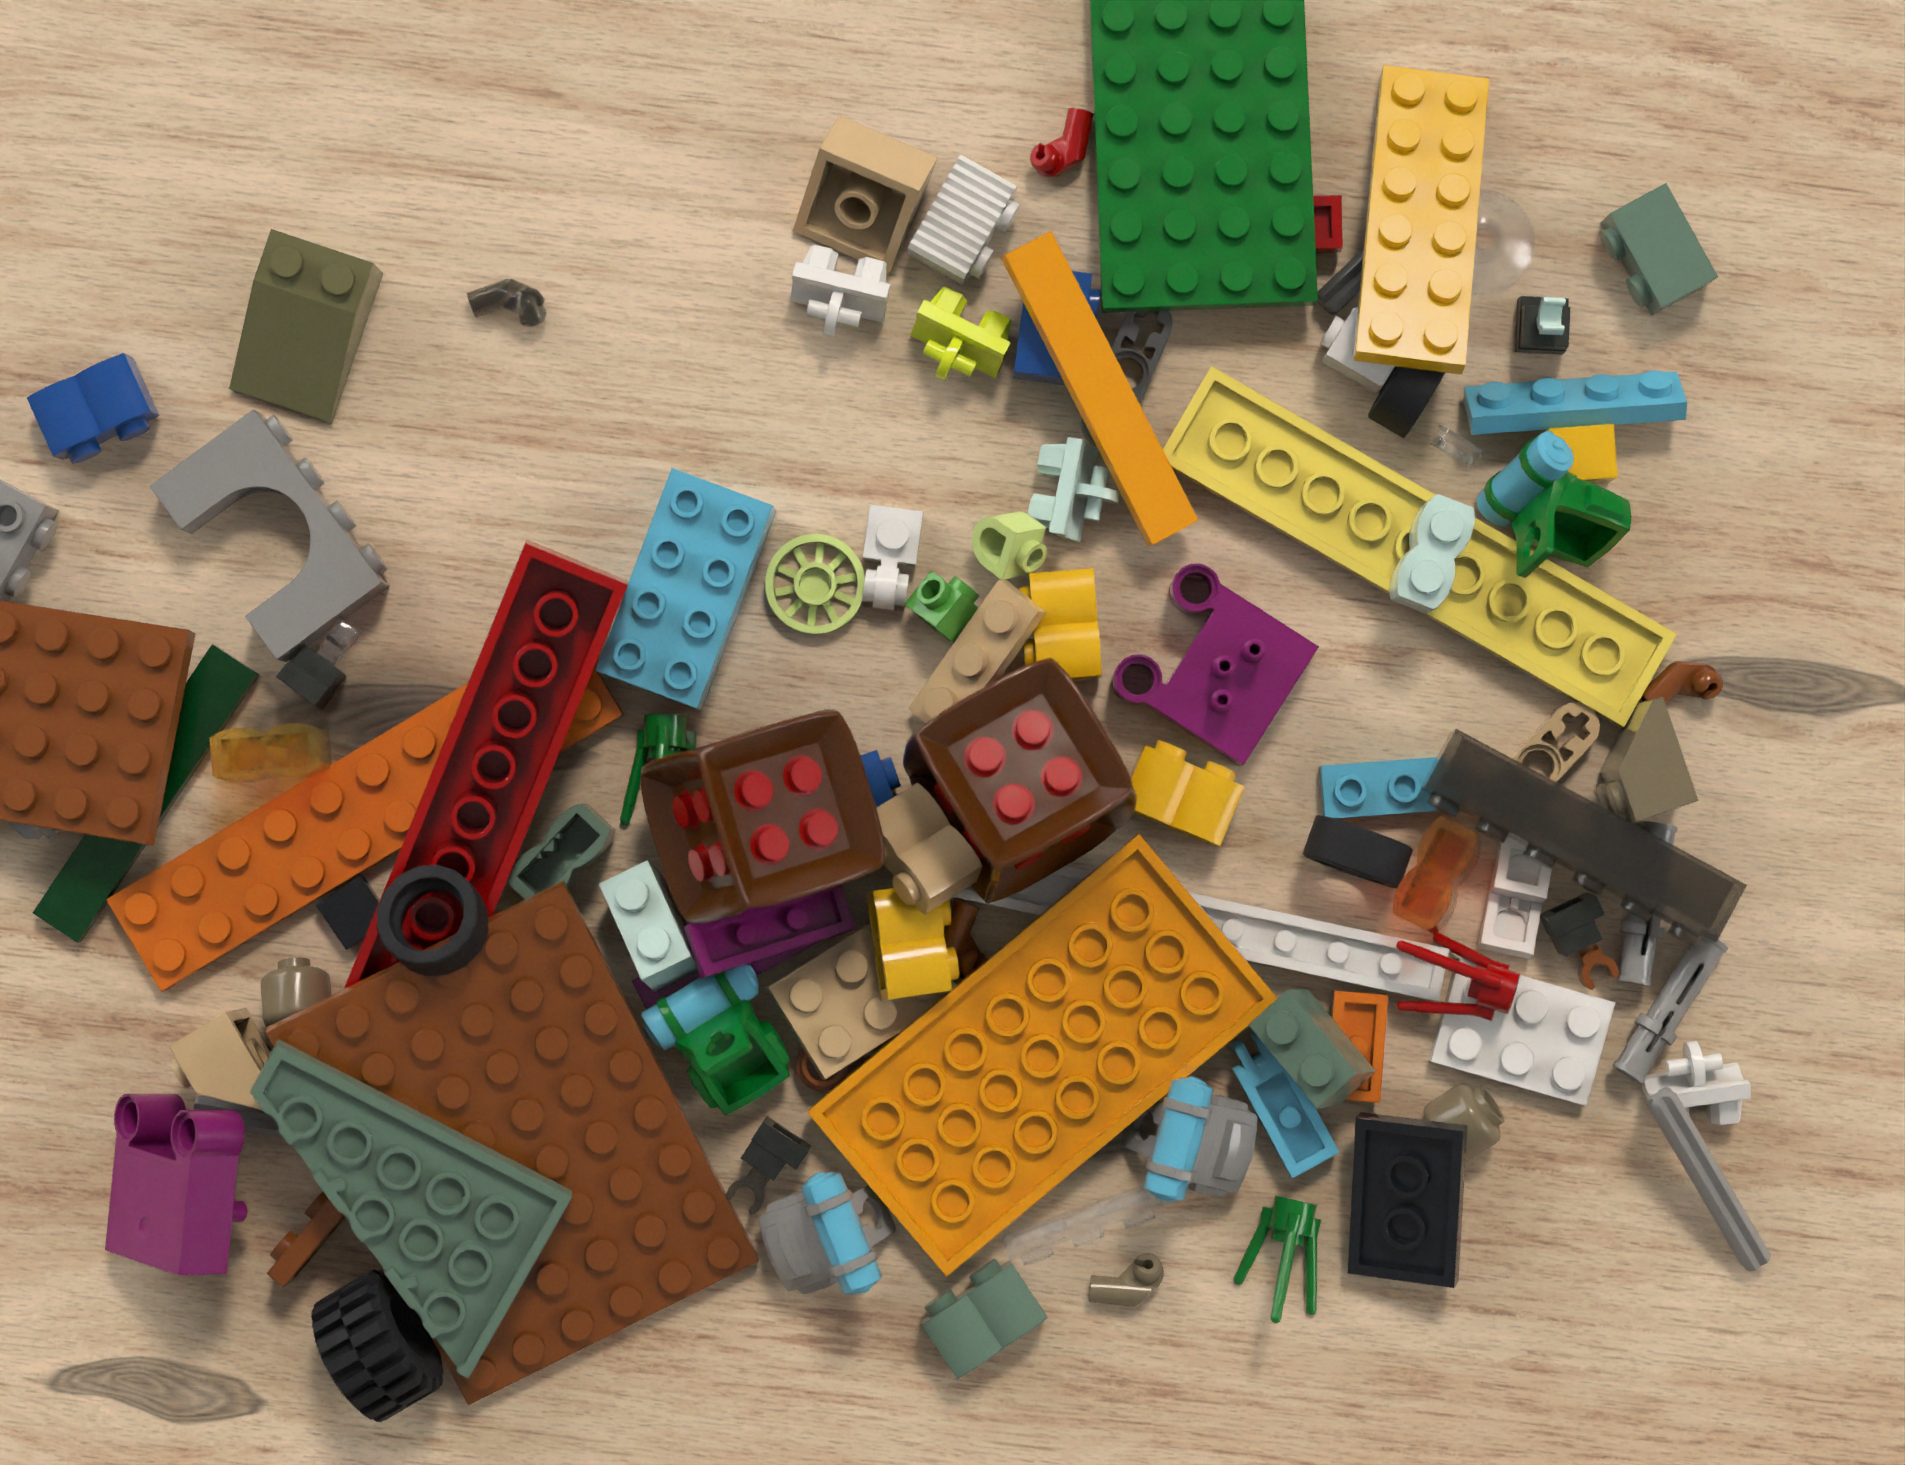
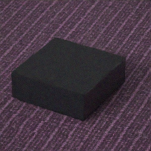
(350, 911)

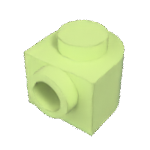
(1009, 544)

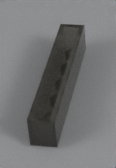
(1583, 838)

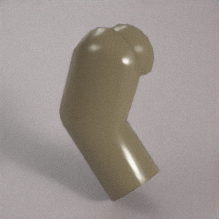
(1131, 1286)

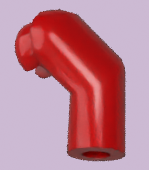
(1066, 151)

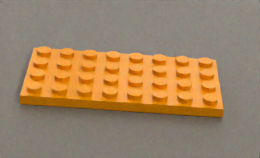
(1042, 1054)

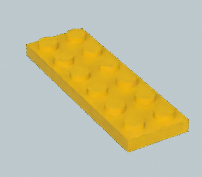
(1422, 220)

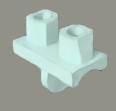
(1079, 488)

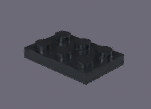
(1407, 1199)

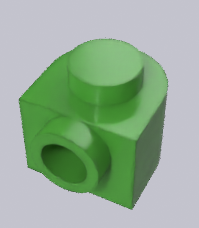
(944, 604)

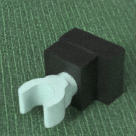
(1542, 325)

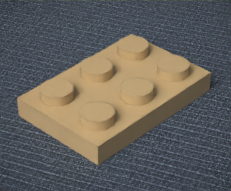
(838, 1005)

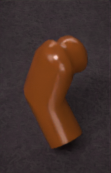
(959, 937)

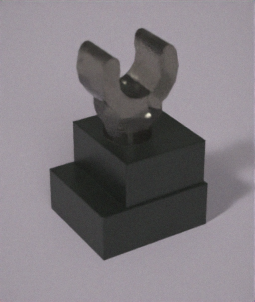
(767, 1154)

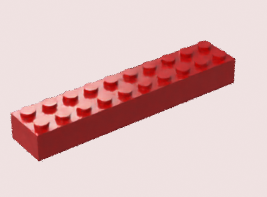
(502, 740)

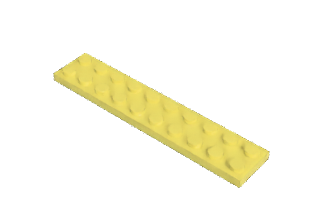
(1363, 520)

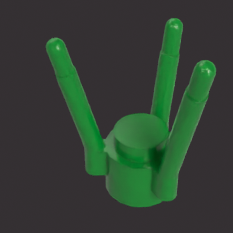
(662, 737)
(1291, 1224)

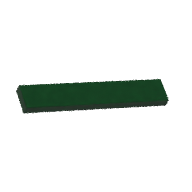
(102, 863)

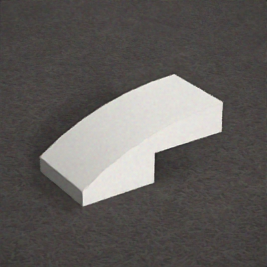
(1513, 902)

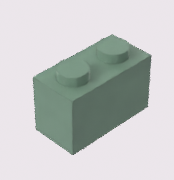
(1656, 250)
(1312, 1048)

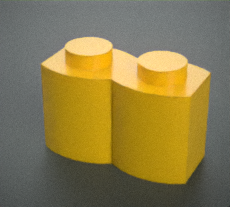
(1070, 624)
(1185, 795)
(910, 947)

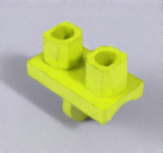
(957, 341)

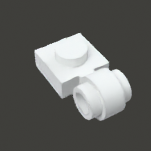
(892, 540)

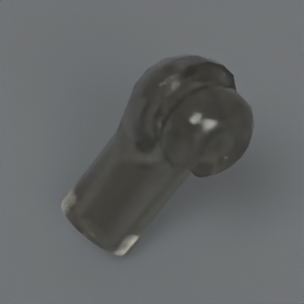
(512, 296)

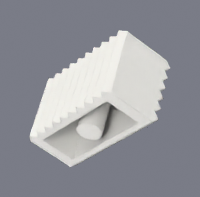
(963, 221)

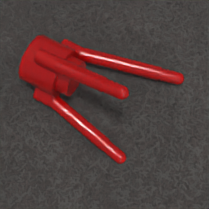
(1490, 984)

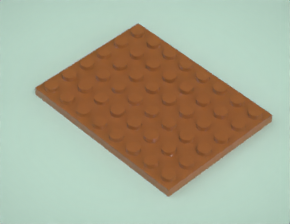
(555, 1073)

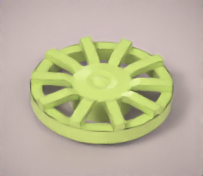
(815, 583)

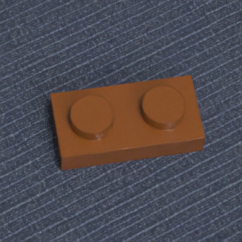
(296, 1251)

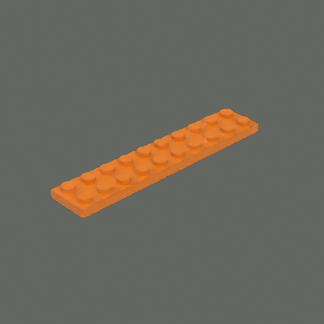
(301, 844)

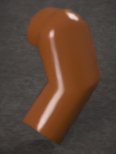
(1685, 679)

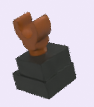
(1574, 930)

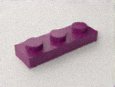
(768, 931)

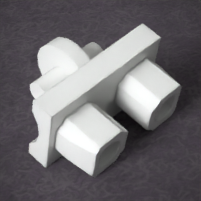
(839, 295)
(1703, 1081)

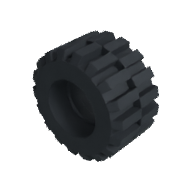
(376, 1347)

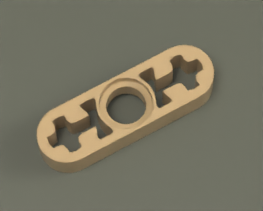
(1555, 727)

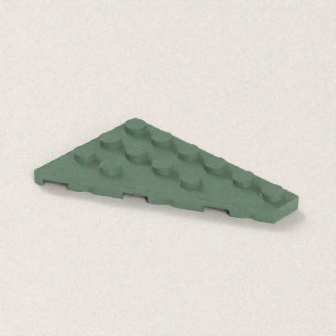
(428, 1202)

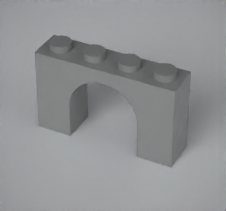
(255, 459)

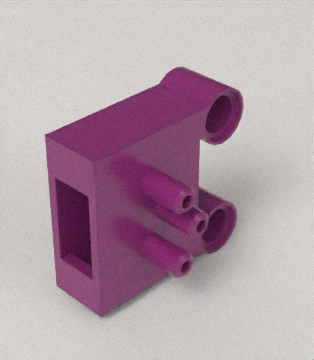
(1229, 675)
(174, 1184)

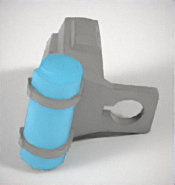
(1199, 1142)
(820, 1239)

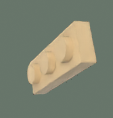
(980, 650)

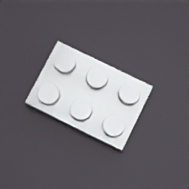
(1542, 1044)

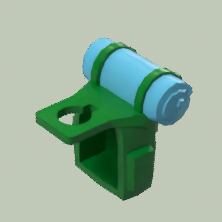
(1553, 507)
(722, 1039)

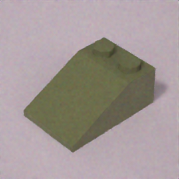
(303, 325)

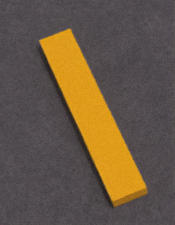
(1099, 388)

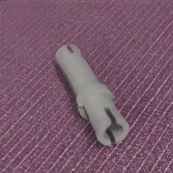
(1642, 935)
(1668, 1009)

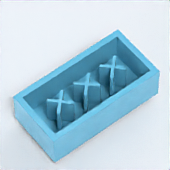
(686, 589)

